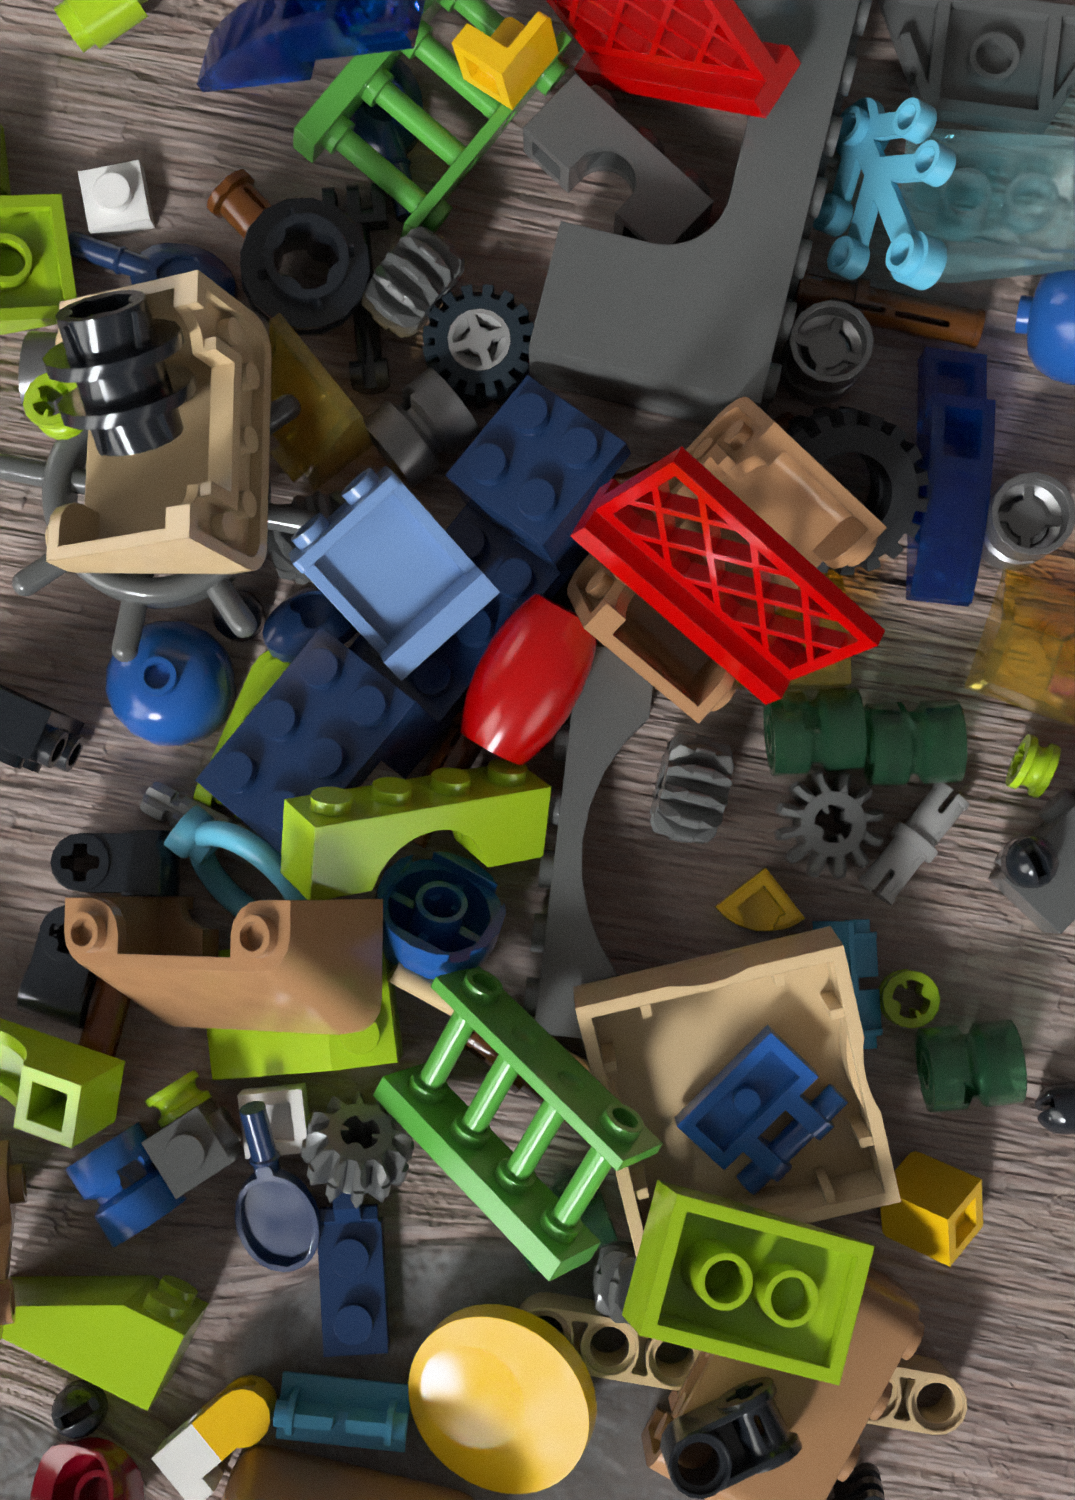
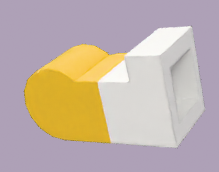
(228, 1421)

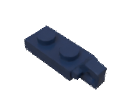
(353, 1279)

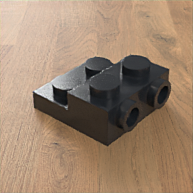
(37, 734)

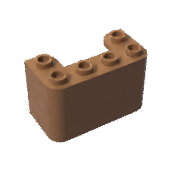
(821, 1413)

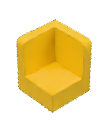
(508, 59)
(937, 1208)

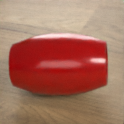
(528, 680)

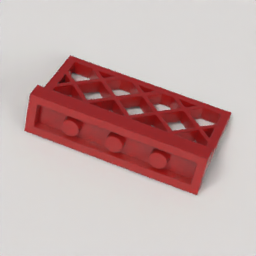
(678, 52)
(705, 599)

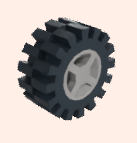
(473, 325)

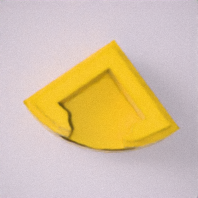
(760, 905)

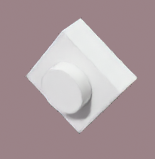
(116, 199)
(287, 1114)

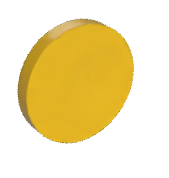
(502, 1399)

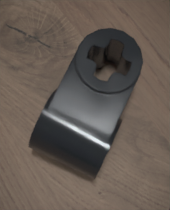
(129, 863)
(54, 981)
(734, 1437)

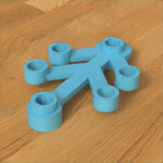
(864, 134)

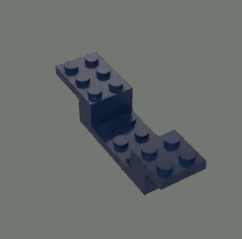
(342, 706)

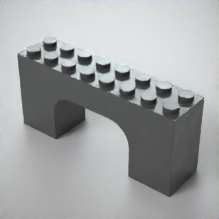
(704, 317)

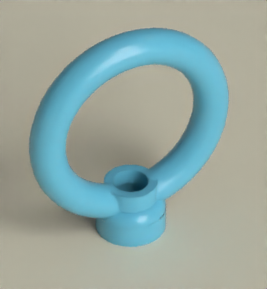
(200, 836)

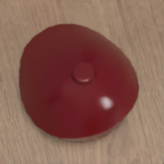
(87, 1471)

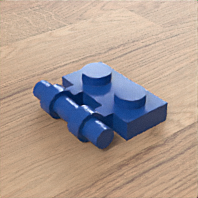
(748, 1098)

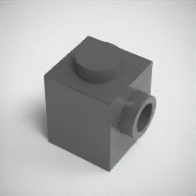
(195, 1146)

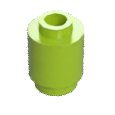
(99, 20)

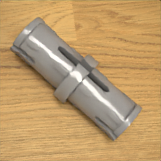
(914, 842)

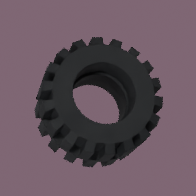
(891, 465)

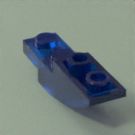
(284, 38)
(958, 453)

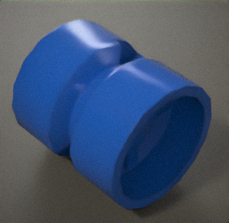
(130, 1209)

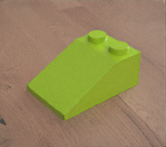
(33, 261)
(282, 1053)
(746, 1284)
(108, 1329)

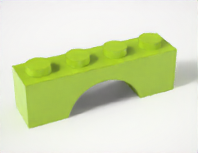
(346, 836)
(57, 1085)

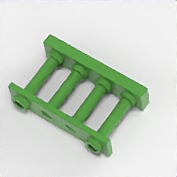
(369, 80)
(477, 1160)

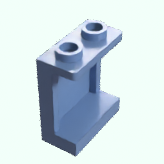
(391, 570)

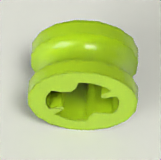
(40, 407)
(1033, 766)
(925, 988)
(178, 1098)

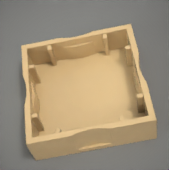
(675, 1026)

